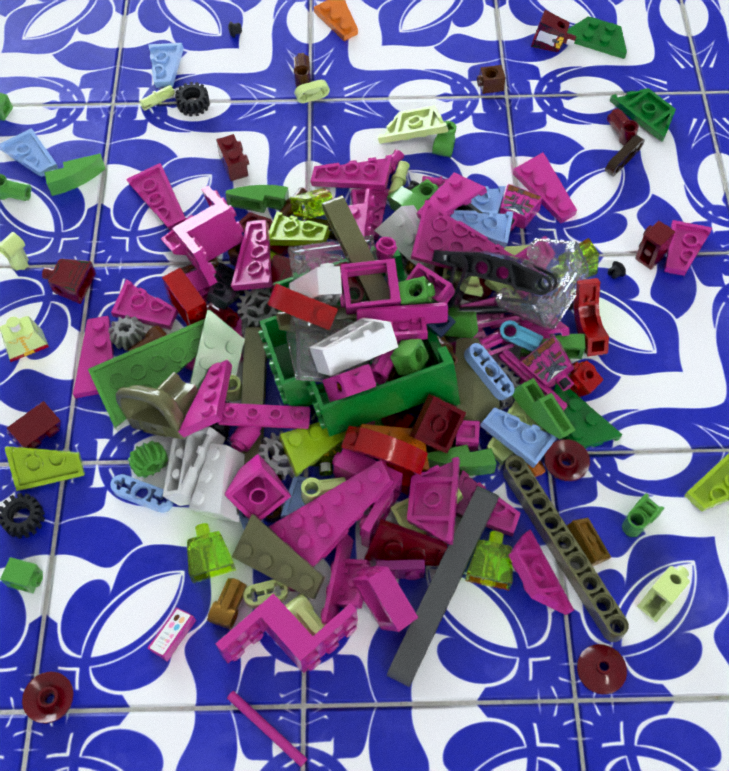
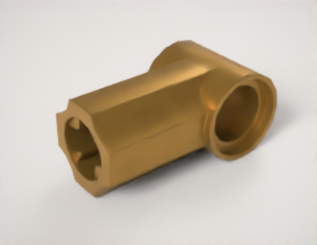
(225, 610)

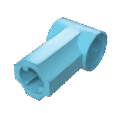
(523, 337)

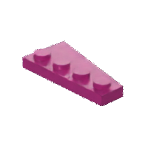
(358, 175)
(541, 179)
(158, 194)
(254, 258)
(95, 350)
(209, 401)

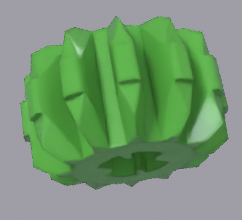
(148, 459)

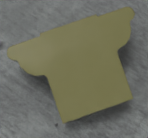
(157, 409)

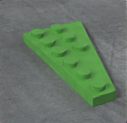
(145, 366)

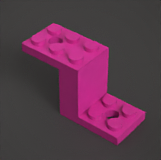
(209, 234)
(351, 463)
(288, 634)

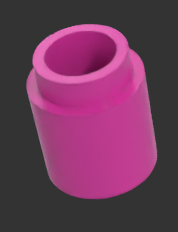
(244, 437)

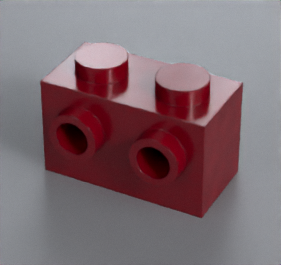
(232, 157)
(654, 244)
(34, 427)

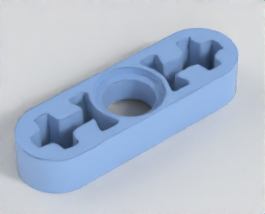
(503, 380)
(135, 485)

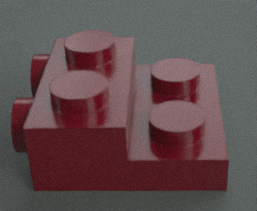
(438, 423)

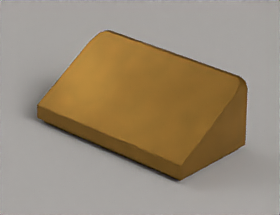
(589, 541)

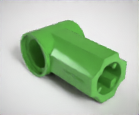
(14, 189)

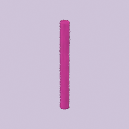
(266, 728)

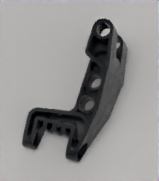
(522, 273)

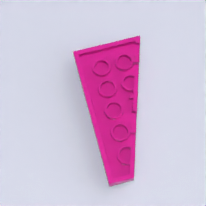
(444, 233)
(325, 521)

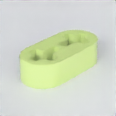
(312, 91)
(264, 588)

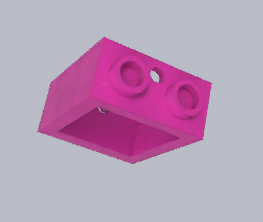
(365, 268)
(384, 598)

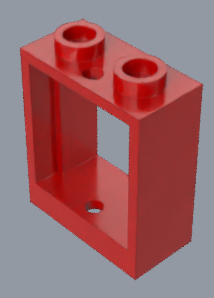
(184, 297)

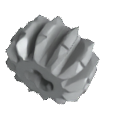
(126, 332)

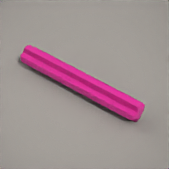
(522, 372)

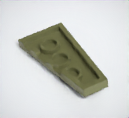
(272, 556)

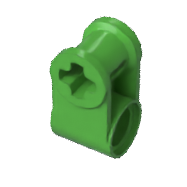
(444, 142)
(644, 513)

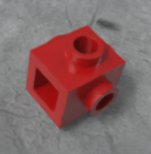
(584, 378)

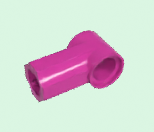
(382, 366)

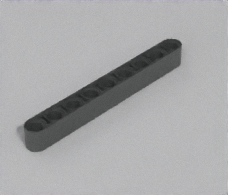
(442, 587)

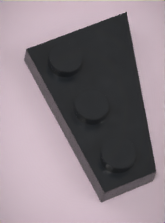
(222, 293)

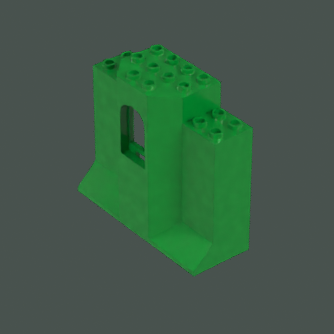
(435, 378)

